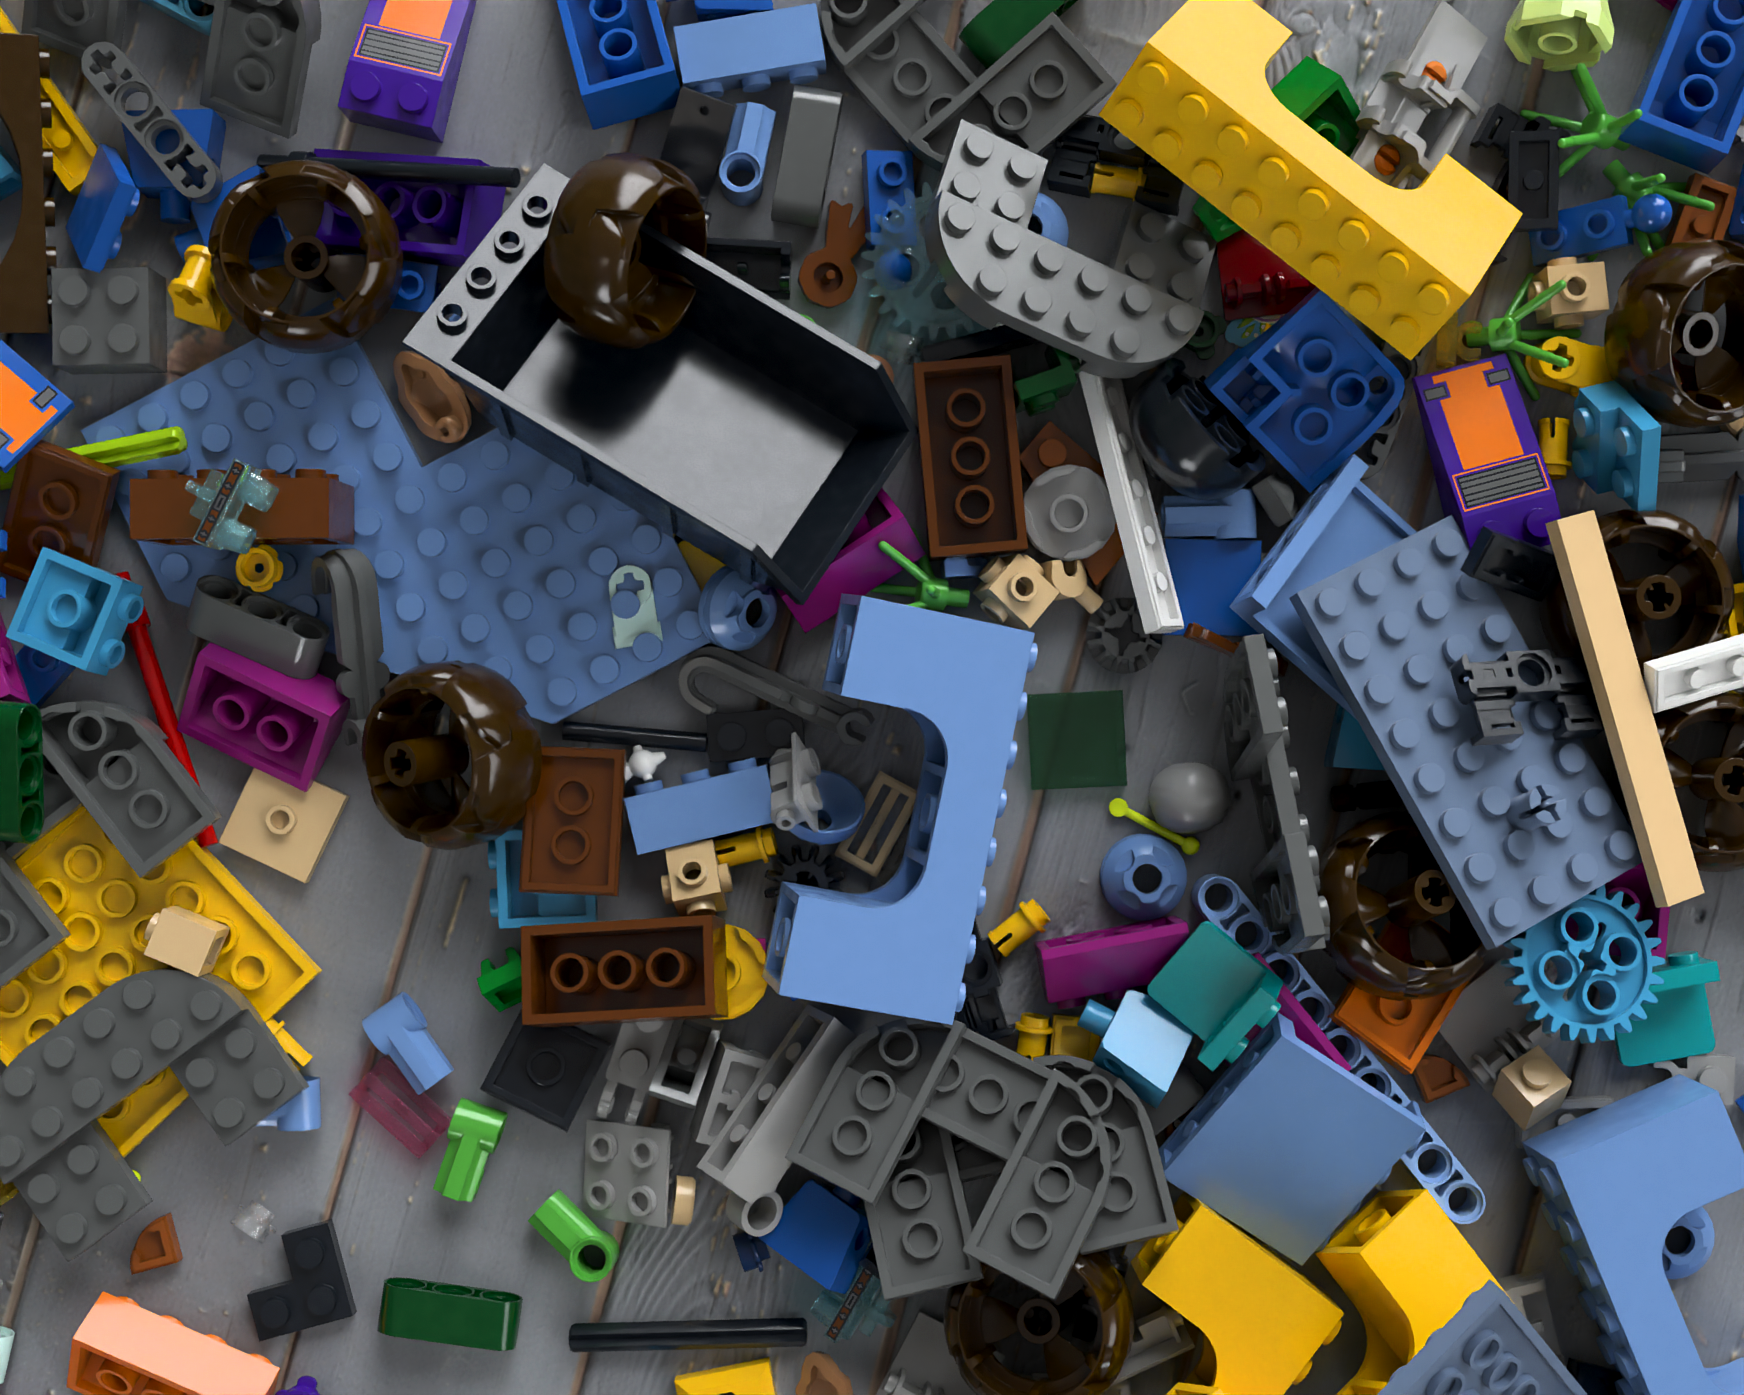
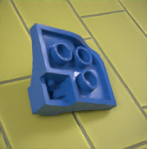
(1308, 388)

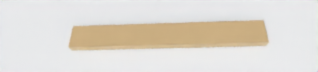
(1625, 709)

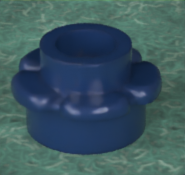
(750, 1251)

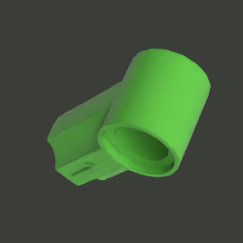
(472, 1136)
(570, 1232)

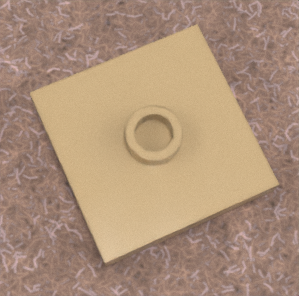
(284, 823)

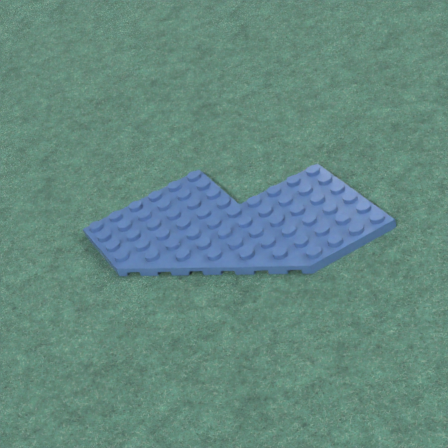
(472, 555)

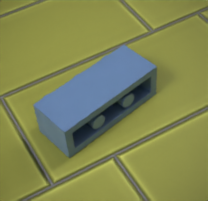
(751, 50)
(700, 806)

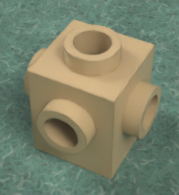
(1582, 298)
(1014, 591)
(696, 879)

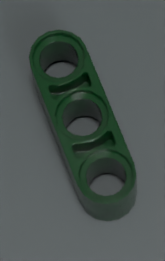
(1005, 24)
(21, 772)
(449, 1314)

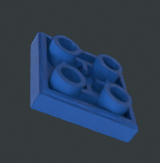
(101, 209)
(1209, 578)

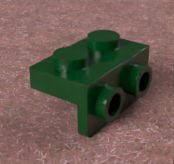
(1043, 390)

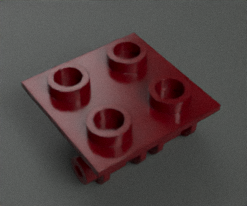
(1256, 279)

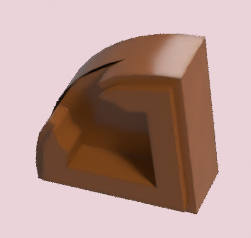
(1437, 1078)
(156, 1246)

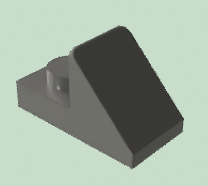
(685, 1061)

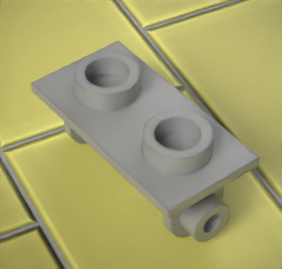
(794, 786)
(1157, 1340)

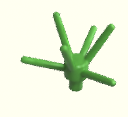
(1595, 130)
(1636, 186)
(1506, 334)
(930, 591)

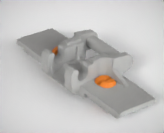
(1408, 92)

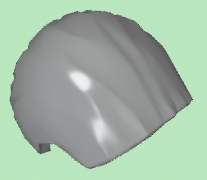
(1189, 797)

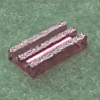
(387, 1120)

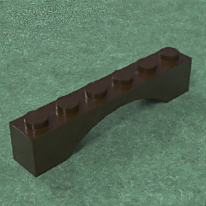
(24, 270)

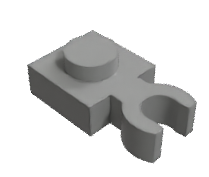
(1708, 1069)

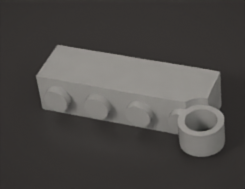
(756, 1138)

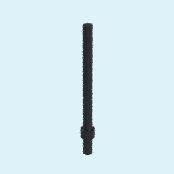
(409, 171)

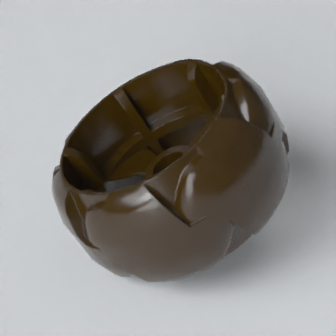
(298, 195)
(596, 249)
(1653, 325)
(1696, 580)
(409, 761)
(1724, 819)
(1439, 958)
(978, 1320)

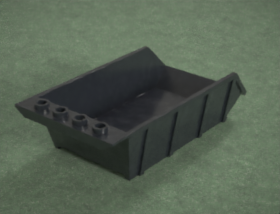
(726, 432)

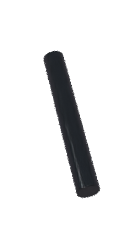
(634, 736)

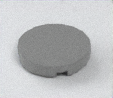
(1069, 512)

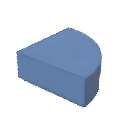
(961, 568)

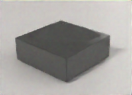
(1277, 499)

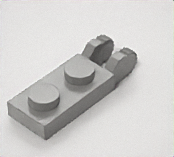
(634, 1064)

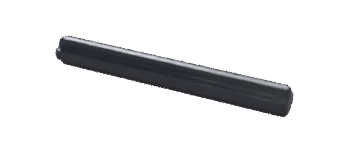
(688, 1335)

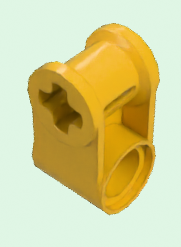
(194, 292)
(1585, 367)

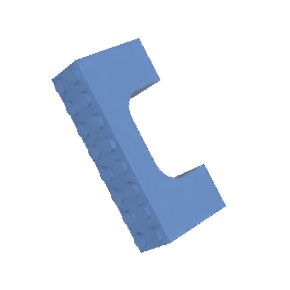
(910, 939)
(1613, 1195)

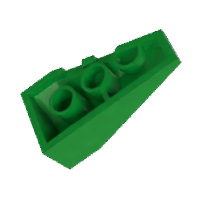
(1322, 103)

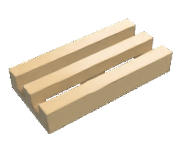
(896, 788)

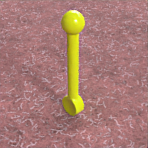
(1119, 808)

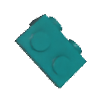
(1217, 992)
(1679, 1020)

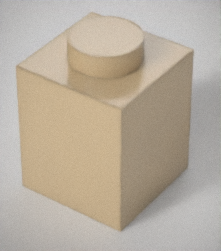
(185, 940)
(1531, 1088)

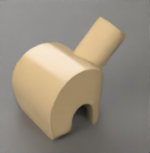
(1071, 582)

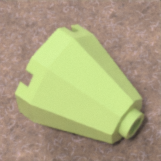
(1560, 32)

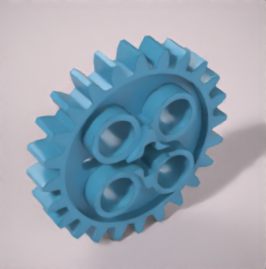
(1620, 985)

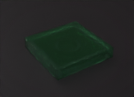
(1076, 740)

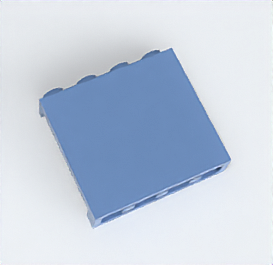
(1329, 533)
(1288, 1142)

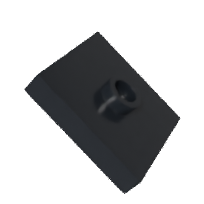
(546, 1071)

